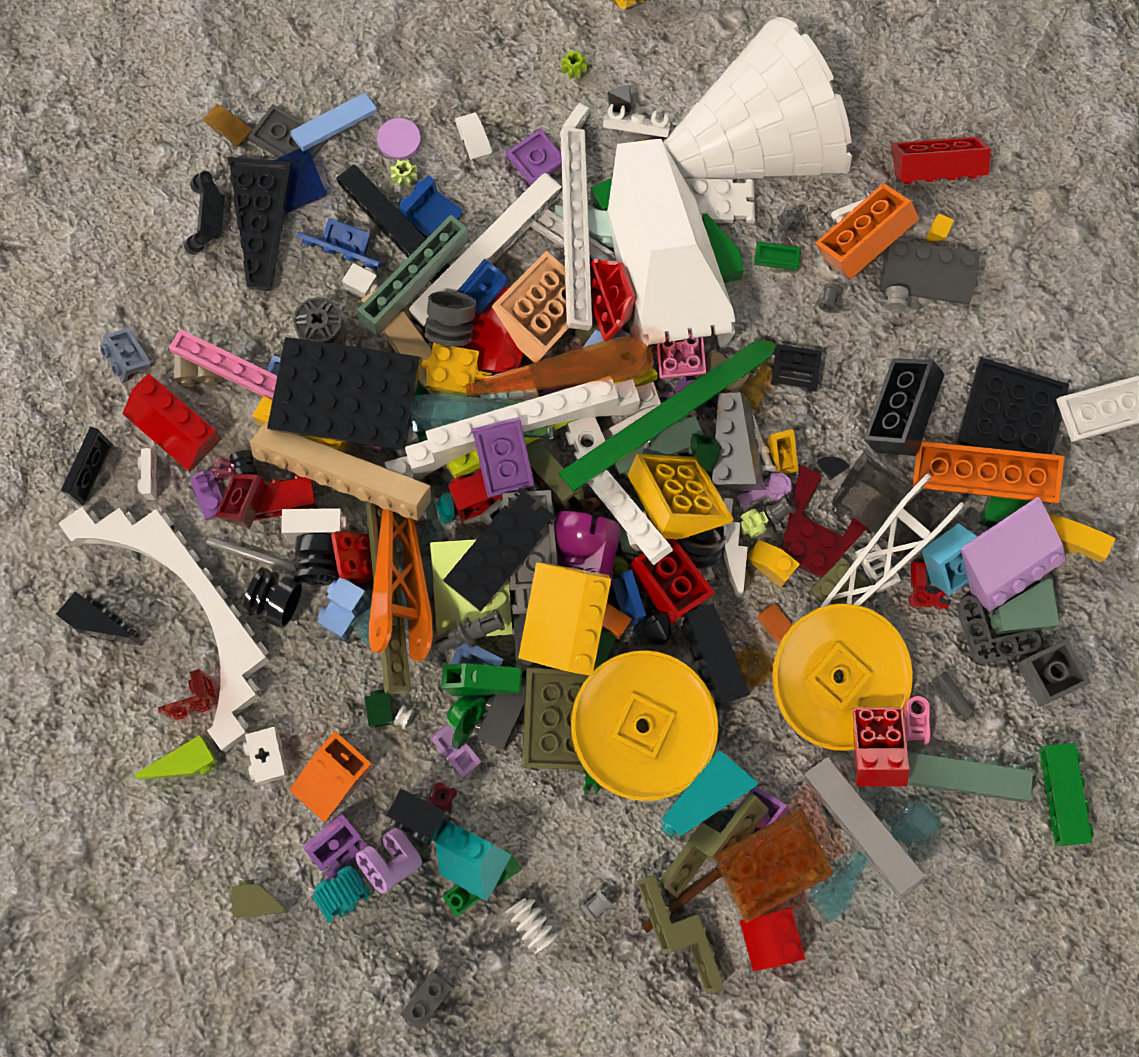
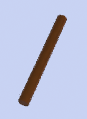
(687, 895)

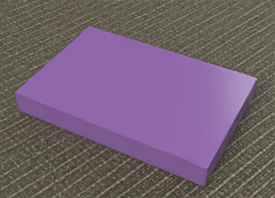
(503, 457)

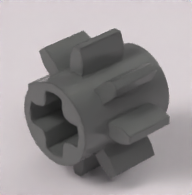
(788, 216)

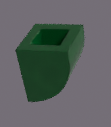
(705, 450)

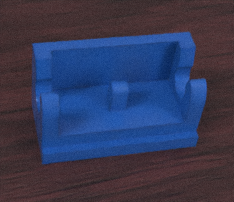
(484, 285)

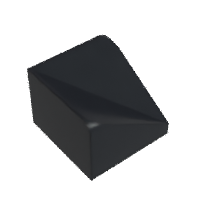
(620, 97)

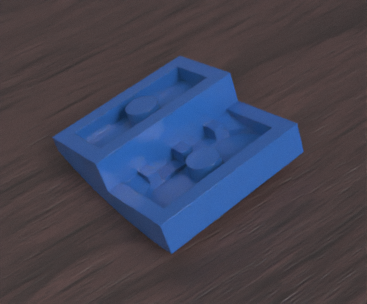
(628, 598)

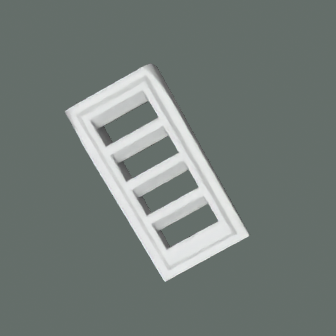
(870, 571)

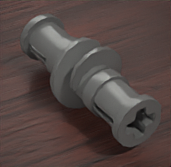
(467, 633)

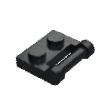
(796, 360)

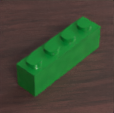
(1065, 794)

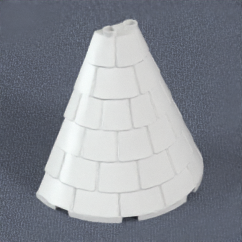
(766, 114)

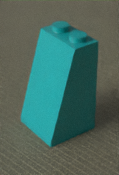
(710, 792)

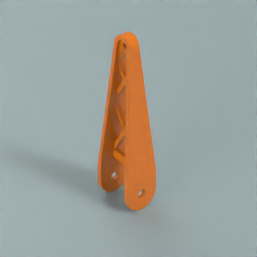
(415, 590)

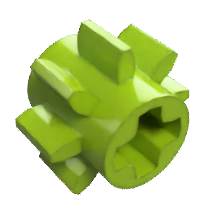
(573, 64)

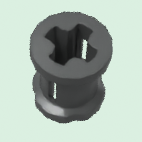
(830, 297)
(781, 509)

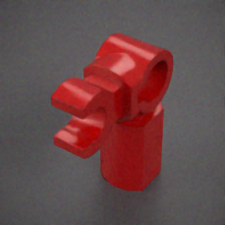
(920, 597)

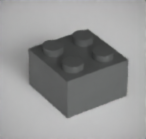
(1053, 673)

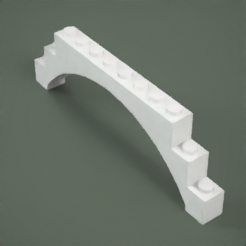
(574, 403)
(237, 649)

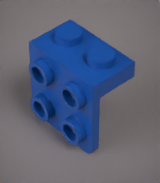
(427, 207)

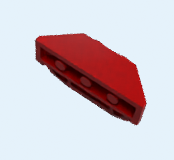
(611, 296)

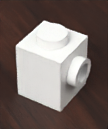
(360, 281)

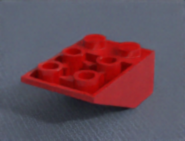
(880, 747)

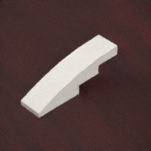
(734, 555)

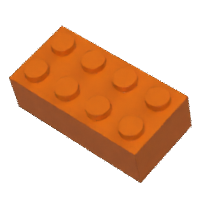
(867, 230)

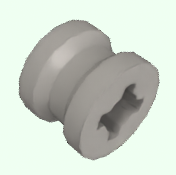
(896, 298)

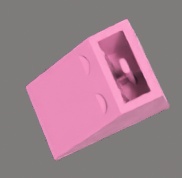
(681, 357)

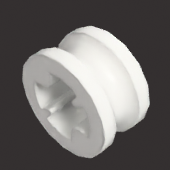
(404, 717)

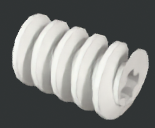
(532, 924)

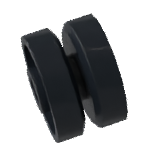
(705, 547)

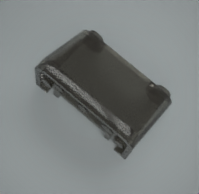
(872, 495)

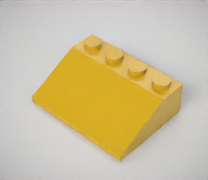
(677, 495)
(564, 618)

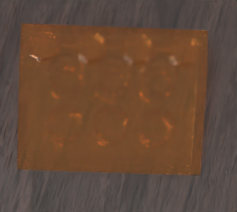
(772, 865)

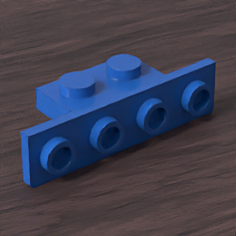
(346, 240)

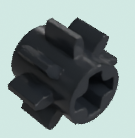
(709, 413)

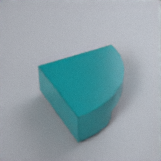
(445, 508)

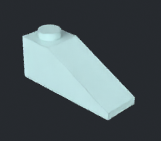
(597, 225)

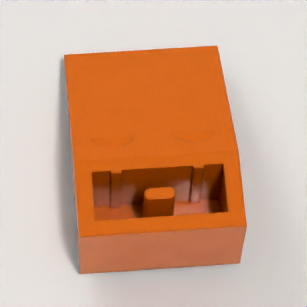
(330, 776)

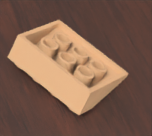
(536, 307)

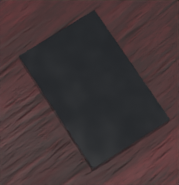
(86, 466)

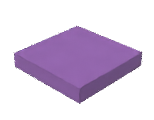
(535, 156)

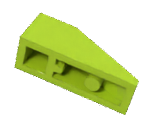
(188, 760)

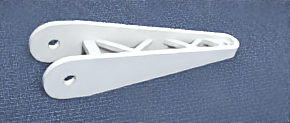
(913, 524)

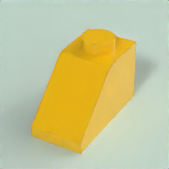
(772, 562)

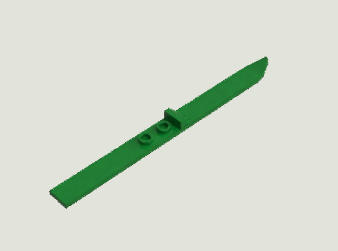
(666, 414)

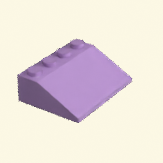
(1012, 555)

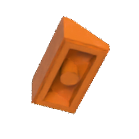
(615, 621)
(774, 622)

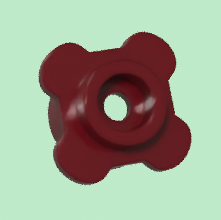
(444, 803)

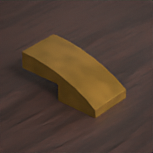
(227, 124)

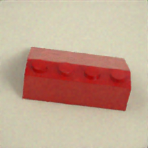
(495, 345)

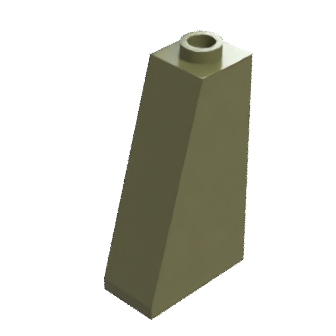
(545, 474)

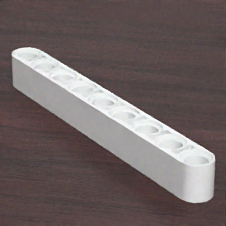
(493, 240)

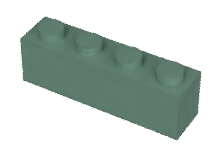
(671, 442)

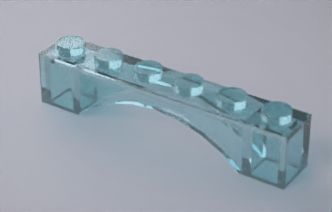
(835, 895)

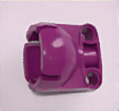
(586, 544)

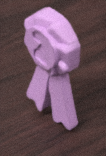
(776, 486)

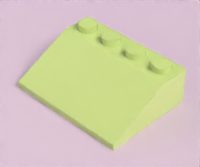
(449, 604)

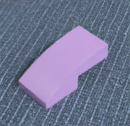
(461, 759)

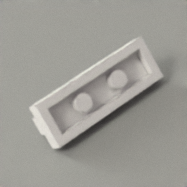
(636, 123)

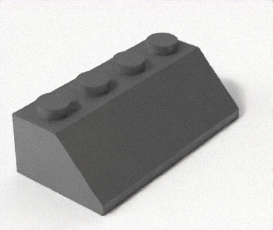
(930, 271)

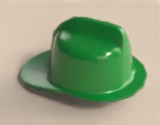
(464, 717)

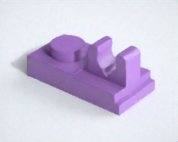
(207, 493)

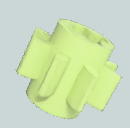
(404, 173)
(753, 523)

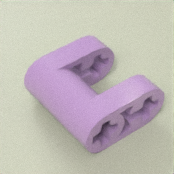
(404, 861)

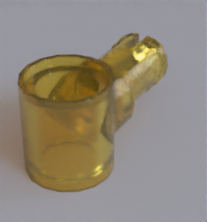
(755, 387)

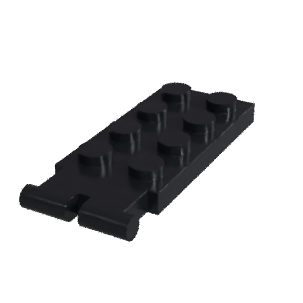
(499, 550)

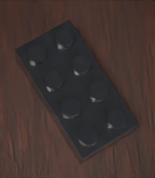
(904, 406)
(714, 657)

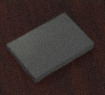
(274, 133)

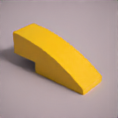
(1082, 538)

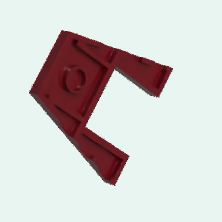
(809, 542)

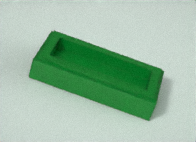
(777, 256)

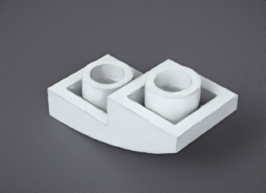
(473, 135)

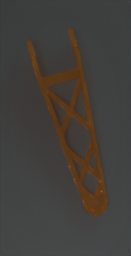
(588, 364)

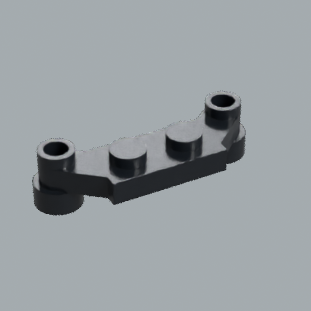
(210, 213)

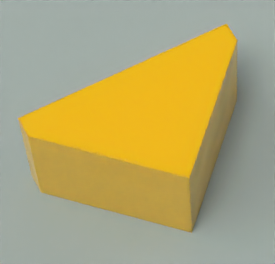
(783, 451)

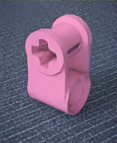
(917, 722)

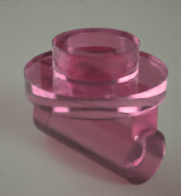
(222, 467)

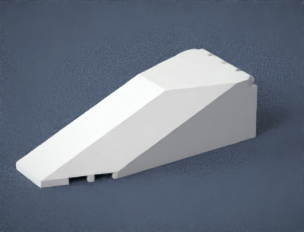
(665, 249)

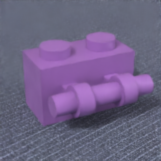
(331, 843)

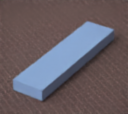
(333, 122)

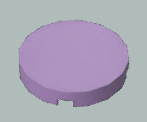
(398, 139)

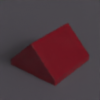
(242, 499)

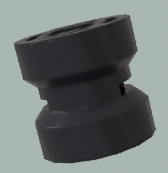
(243, 462)

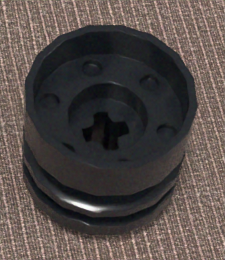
(318, 560)
(272, 597)

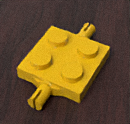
(451, 369)

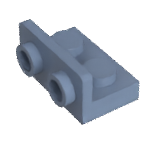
(124, 353)

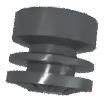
(327, 313)
(450, 318)

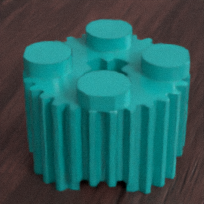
(341, 894)

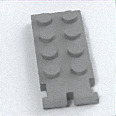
(542, 552)

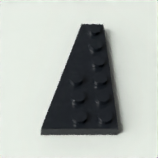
(260, 209)

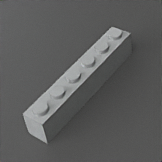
(864, 828)

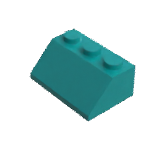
(470, 860)

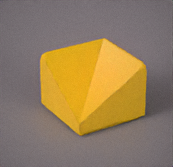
(939, 228)

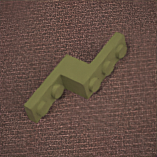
(707, 842)
(681, 934)

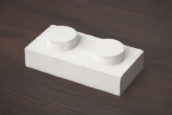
(148, 466)

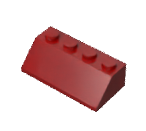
(940, 159)
(170, 423)

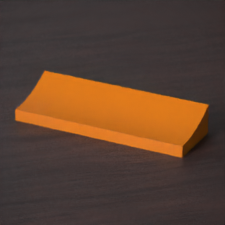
(989, 472)

